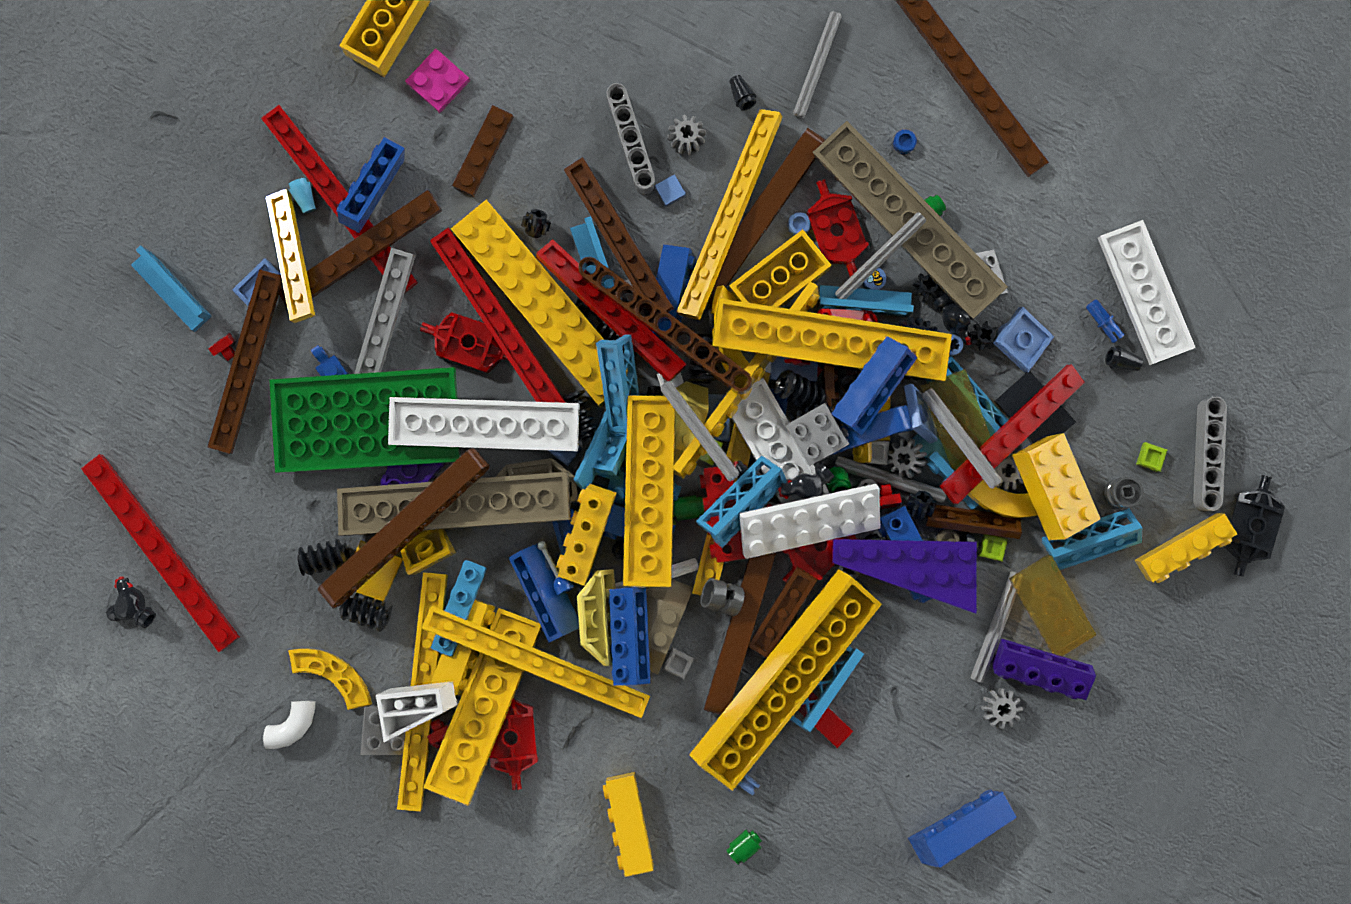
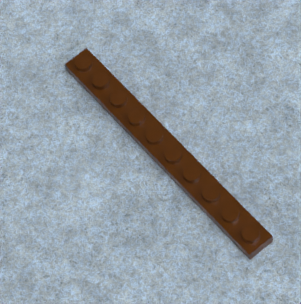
(974, 85)

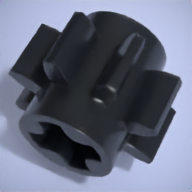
(536, 223)
(922, 289)
(980, 330)
(921, 505)

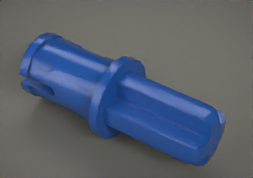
(1104, 320)

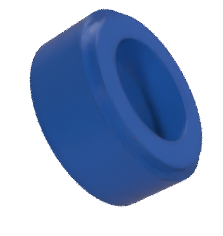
(904, 141)

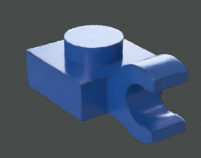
(328, 366)

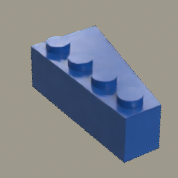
(962, 829)

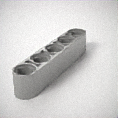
(626, 129)
(1217, 446)

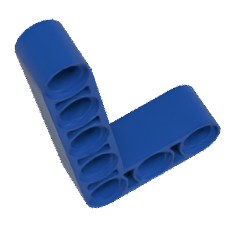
(883, 425)

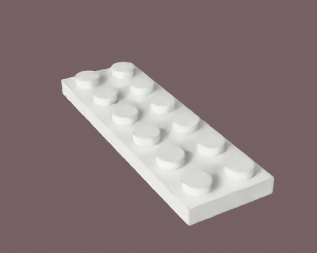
(1146, 292)
(766, 435)
(810, 521)

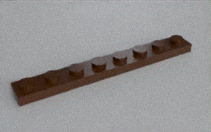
(616, 234)
(371, 243)
(245, 362)

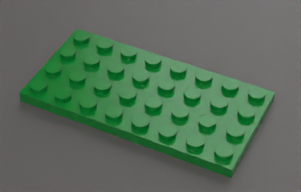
(346, 419)

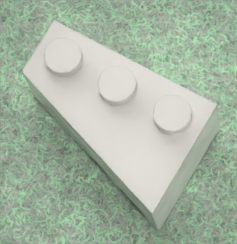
(412, 705)

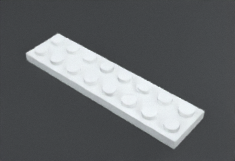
(483, 424)

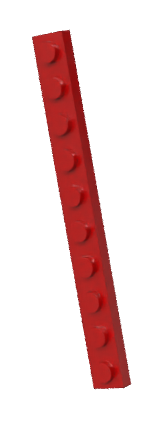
(318, 173)
(495, 318)
(160, 553)

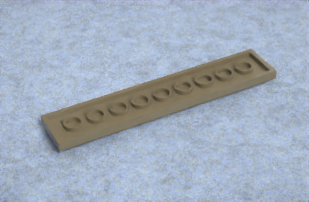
(893, 204)
(485, 503)

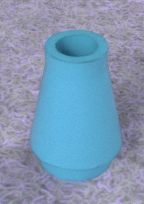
(302, 193)

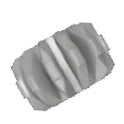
(677, 131)
(915, 460)
(1011, 479)
(1008, 702)

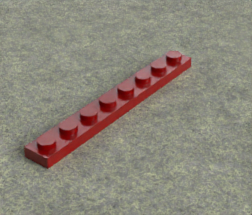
(619, 320)
(1014, 431)

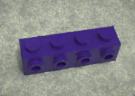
(1043, 669)

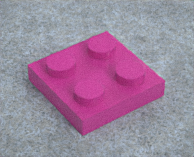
(437, 80)

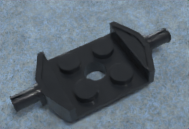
(1252, 545)

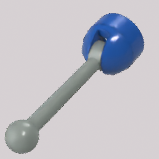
(560, 584)

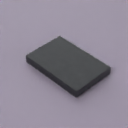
(1019, 394)

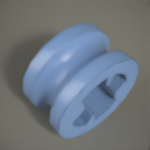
(959, 343)
(748, 784)

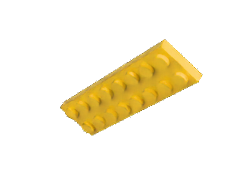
(649, 492)
(479, 715)

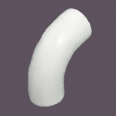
(293, 728)

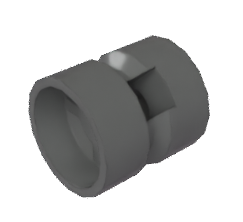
(1123, 492)
(722, 597)

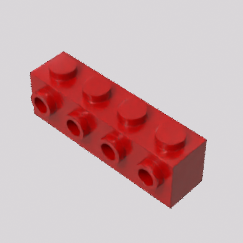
(716, 485)

